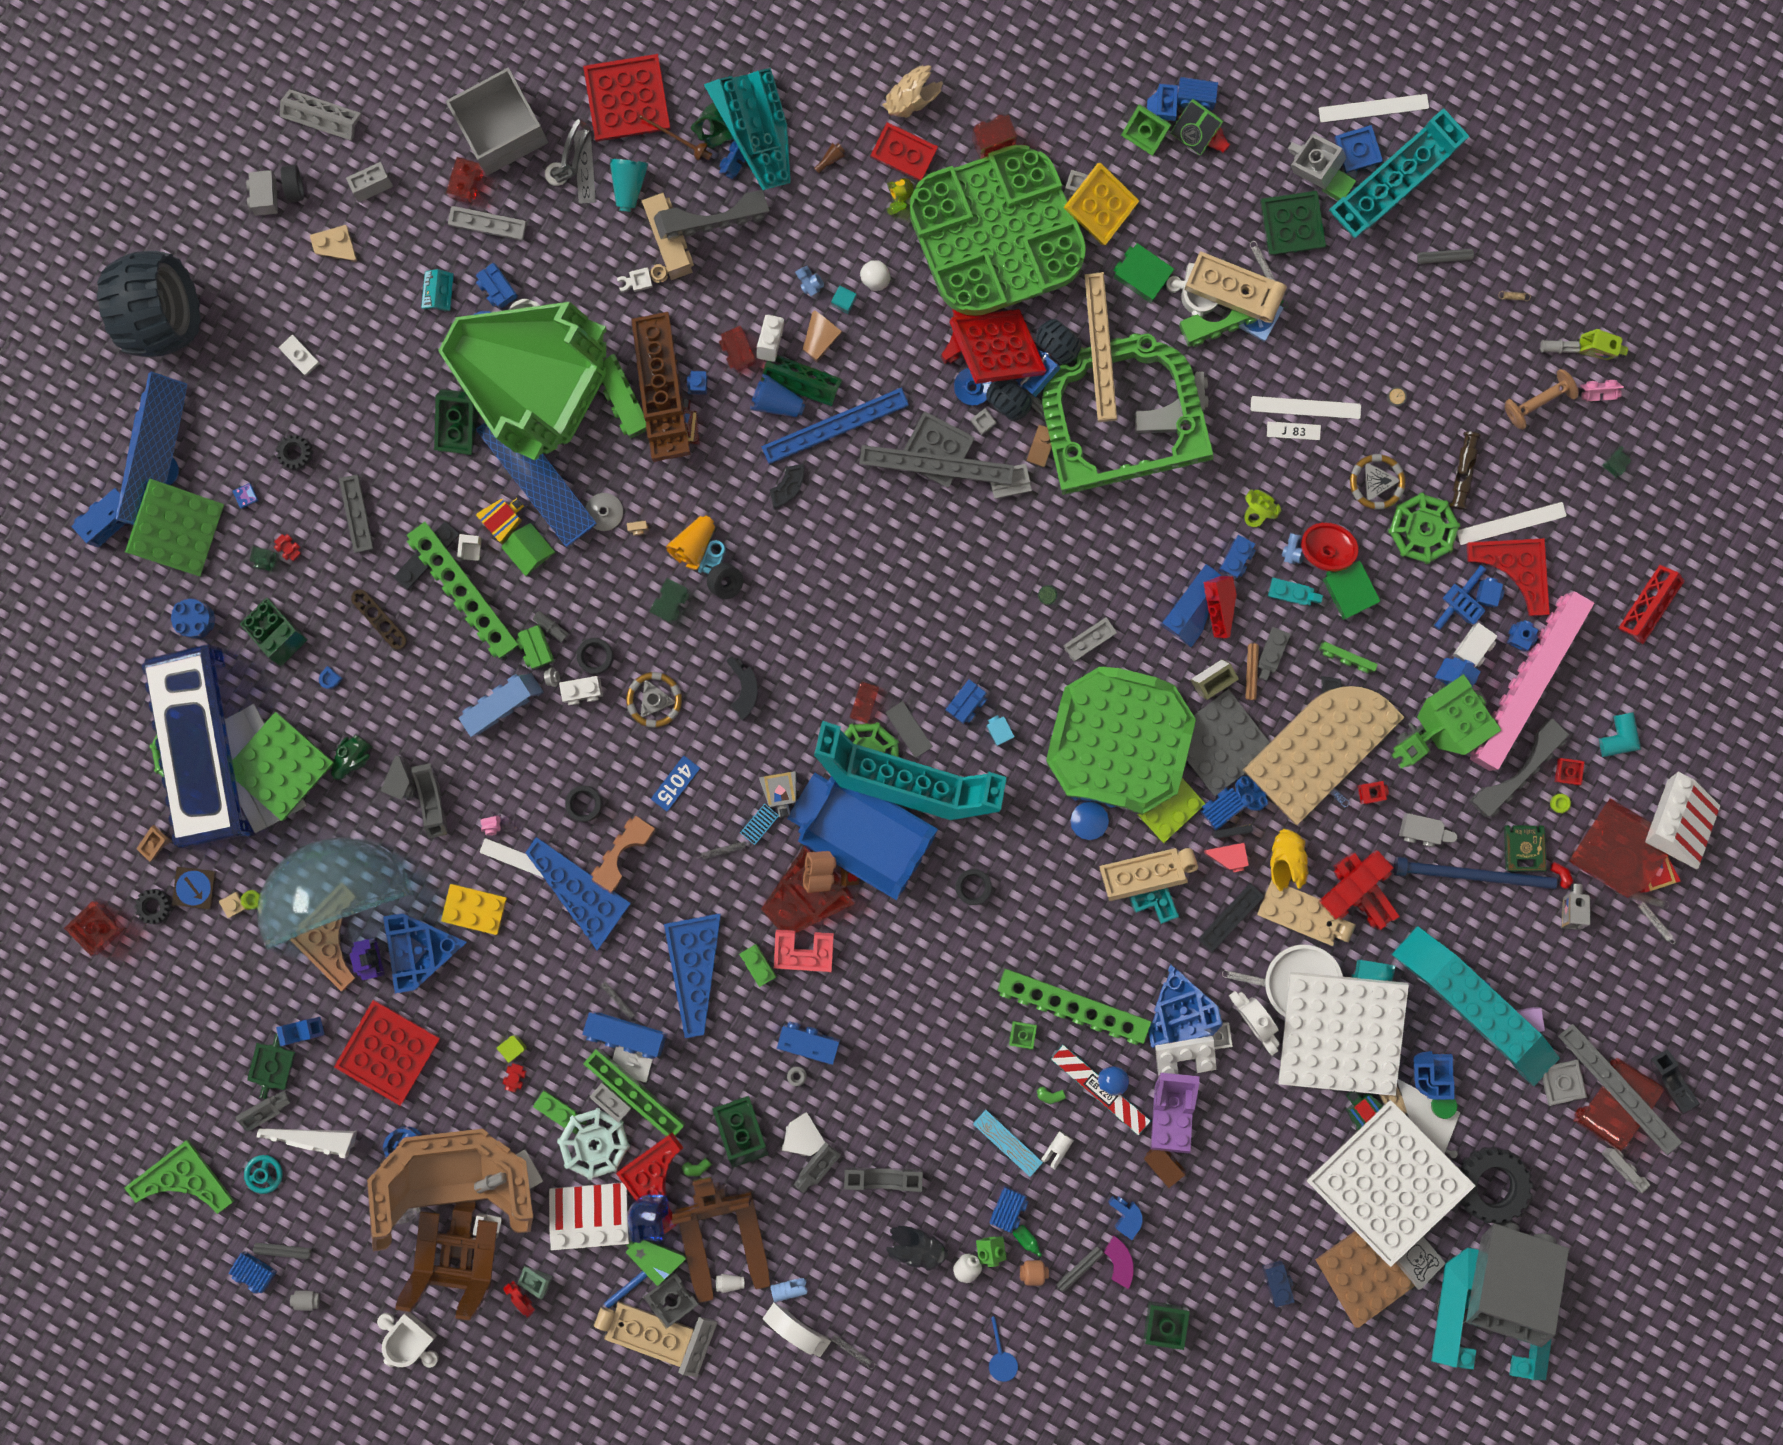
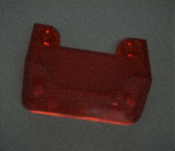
(1607, 1118)

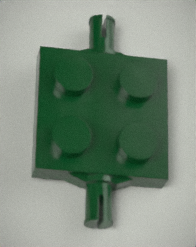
(271, 1066)

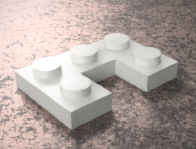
(1199, 1049)

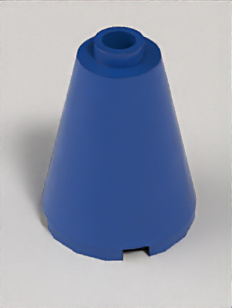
(776, 399)

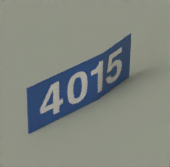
(675, 783)

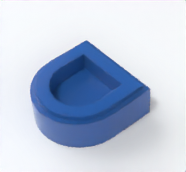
(329, 678)

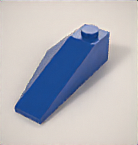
(1191, 611)

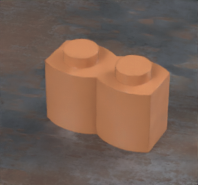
(819, 871)

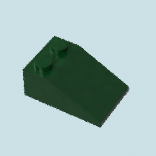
(454, 422)
(740, 1132)

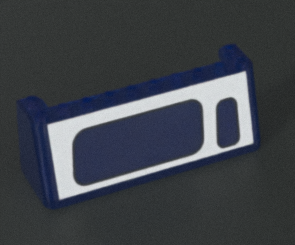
(194, 747)

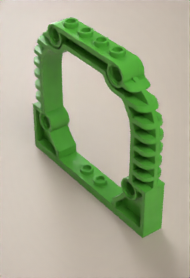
(1191, 447)

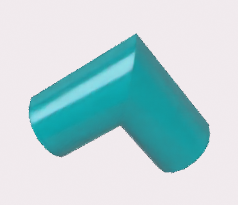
(1626, 738)
(1160, 900)

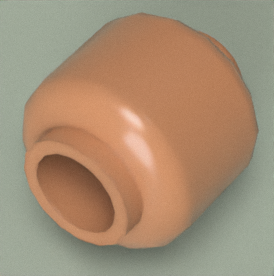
(1034, 1273)

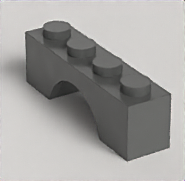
(883, 1178)

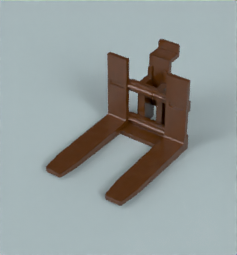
(714, 1205)
(455, 1244)

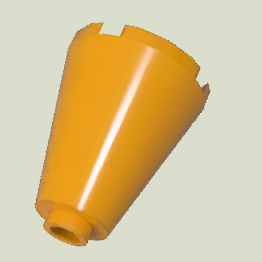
(692, 542)

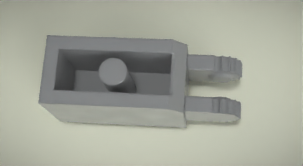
(1425, 830)

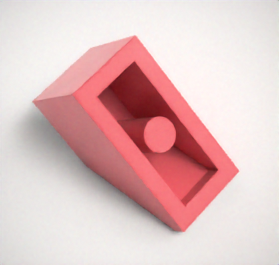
(1230, 856)

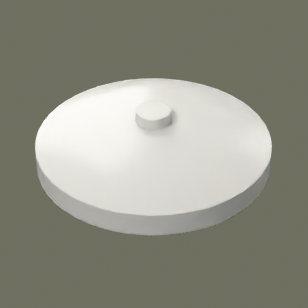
(1296, 959)

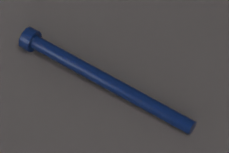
(1402, 866)

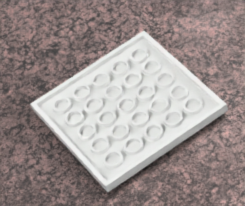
(1343, 1033)
(1390, 1183)

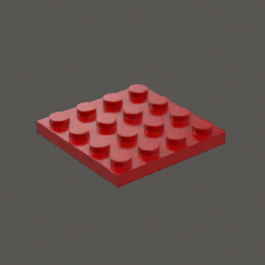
(623, 92)
(997, 346)
(387, 1052)

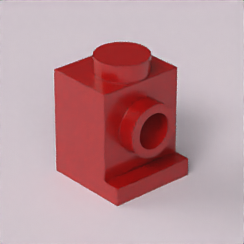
(1380, 788)

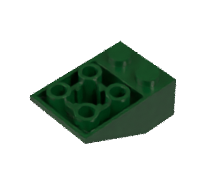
(273, 632)

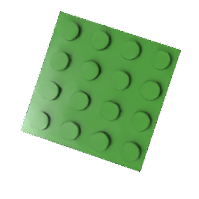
(174, 527)
(280, 766)

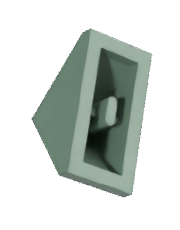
(535, 1281)

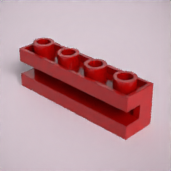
(1374, 904)

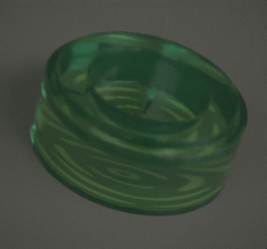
(1047, 595)

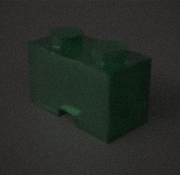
(672, 597)

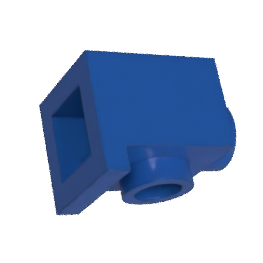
(697, 382)

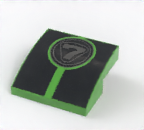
(1196, 127)

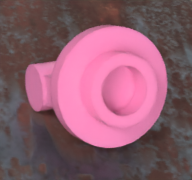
(491, 825)

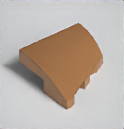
(819, 336)

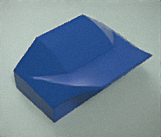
(1164, 102)

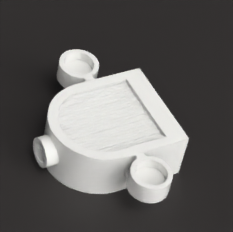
(1192, 302)
(1257, 1020)
(406, 1341)

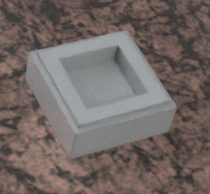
(983, 421)

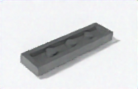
(356, 513)

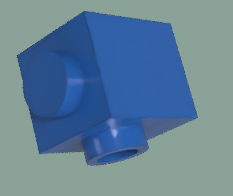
(1489, 592)

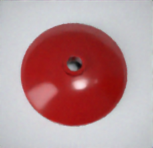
(1329, 547)

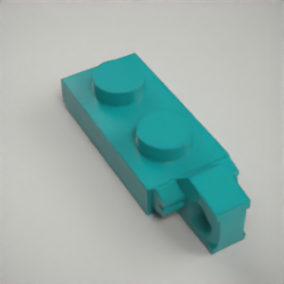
(1293, 592)

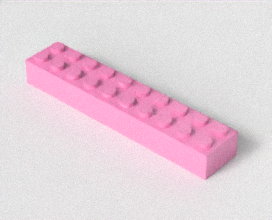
(1533, 678)

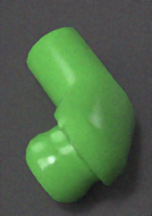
(1049, 1097)
(696, 1170)

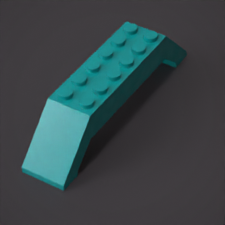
(906, 781)
(1477, 1004)

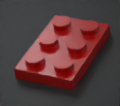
(904, 152)

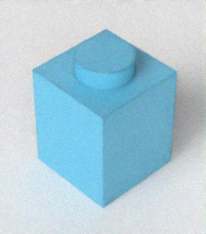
(999, 730)

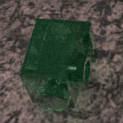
(263, 558)

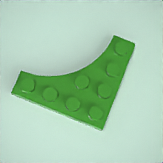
(182, 1172)

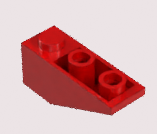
(1221, 604)

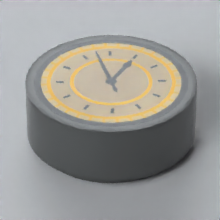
(1396, 396)

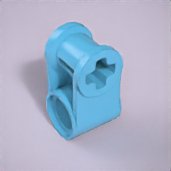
(711, 559)

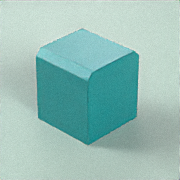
(843, 299)

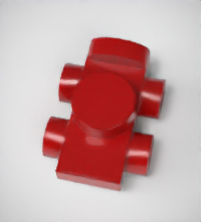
(290, 550)
(513, 1080)

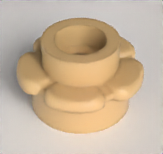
(659, 278)

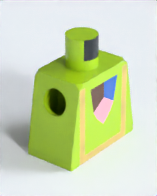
(1602, 345)

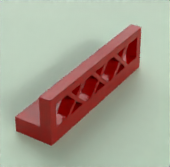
(1657, 606)

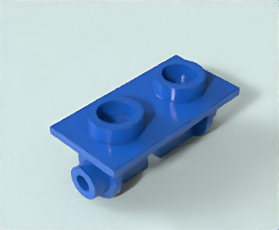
(729, 164)

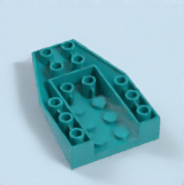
(756, 122)

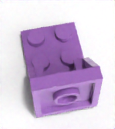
(1172, 1112)

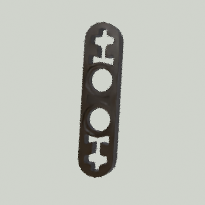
(379, 619)

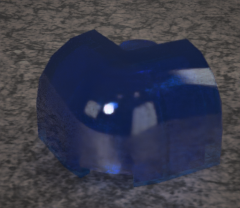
(646, 1218)

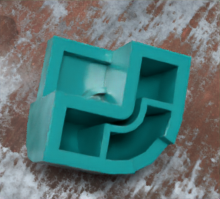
(1374, 971)

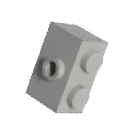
(263, 193)

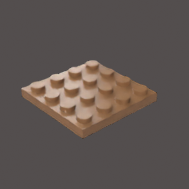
(1362, 1278)

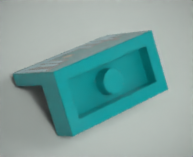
(437, 290)

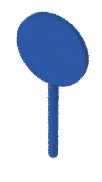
(1003, 1364)

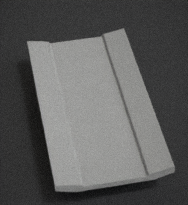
(240, 730)

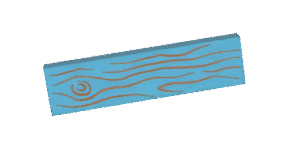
(1007, 1143)

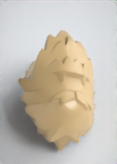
(910, 95)

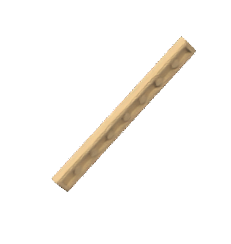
(1100, 347)

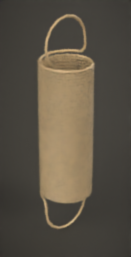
(1514, 296)

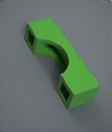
(1197, 329)

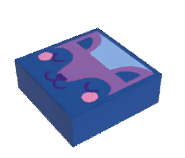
(245, 495)

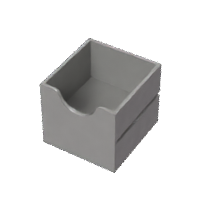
(497, 121)

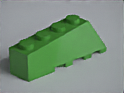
(623, 398)

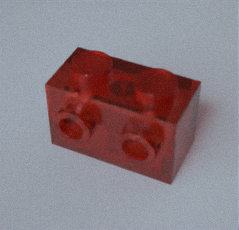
(464, 180)

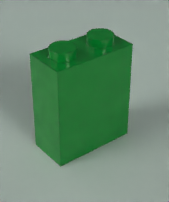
(1143, 272)
(1351, 590)

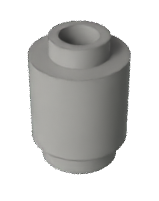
(305, 1300)

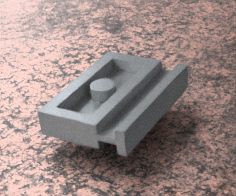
(1019, 485)

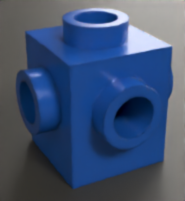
(1516, 635)

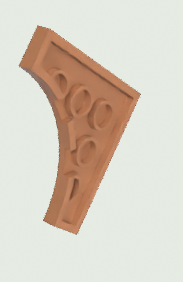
(325, 952)

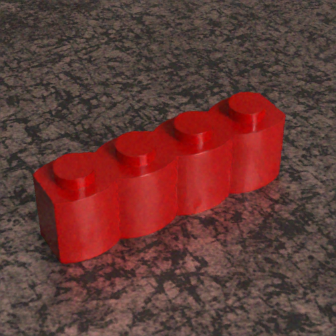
(1355, 885)

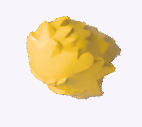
(1289, 860)

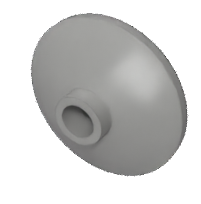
(613, 515)

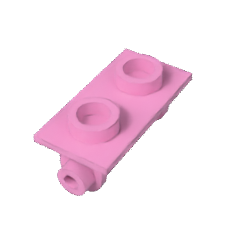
(1593, 390)

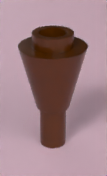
(832, 155)

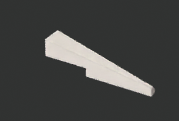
(319, 1140)

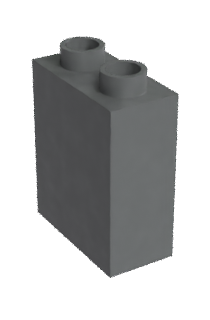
(1518, 1284)

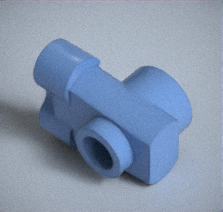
(811, 283)
(1293, 552)

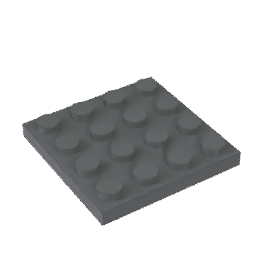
(1223, 742)

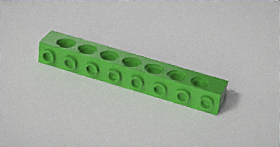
(425, 533)
(1136, 1035)

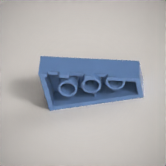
(500, 703)

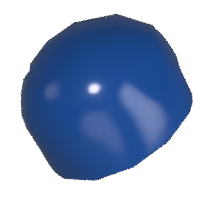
(1113, 1080)

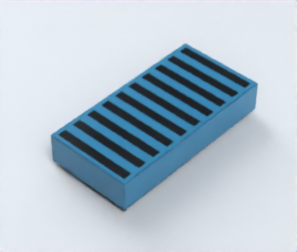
(759, 824)

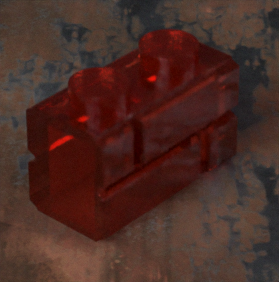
(738, 349)

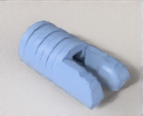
(789, 1289)

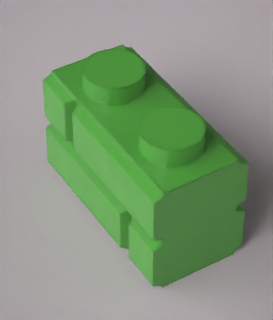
(535, 647)
(757, 965)

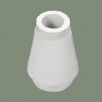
(728, 1283)

